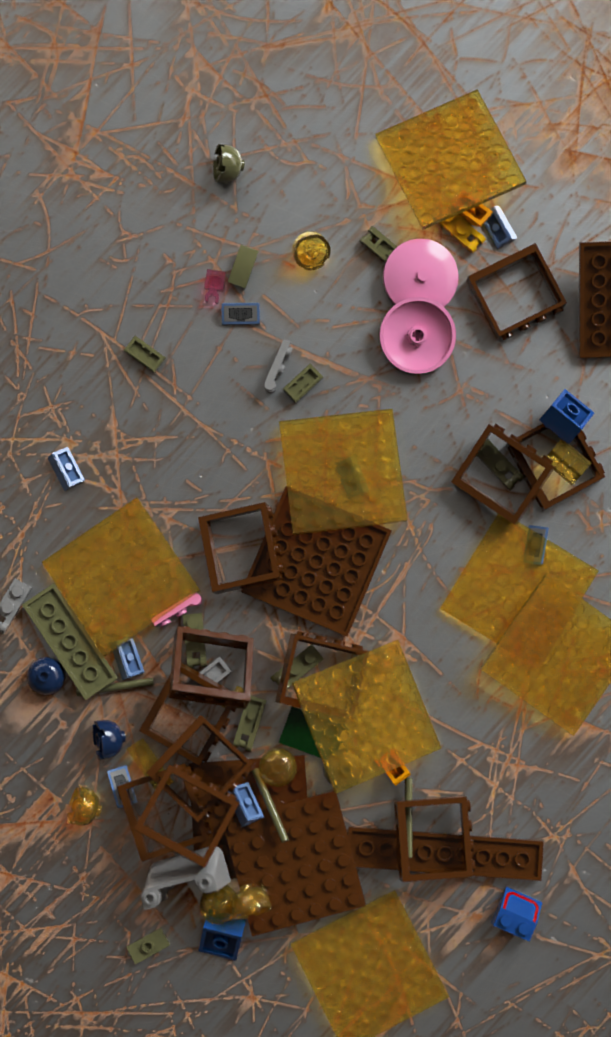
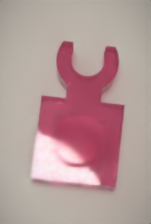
(214, 282)

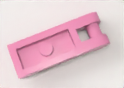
(179, 611)

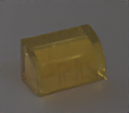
(568, 462)

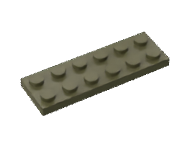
(70, 641)

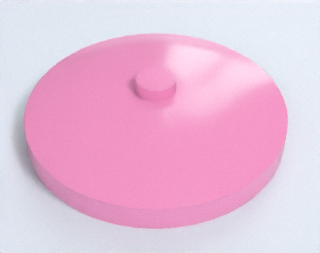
(420, 270)
(417, 335)

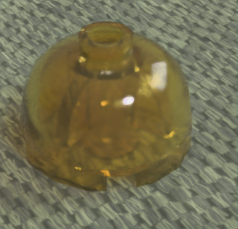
(311, 250)
(277, 767)
(84, 806)
(250, 902)
(217, 905)

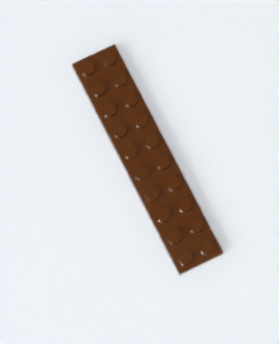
(444, 853)

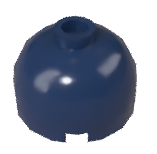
(46, 676)
(107, 738)

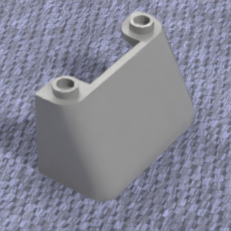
(177, 870)

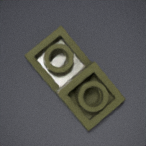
(243, 266)

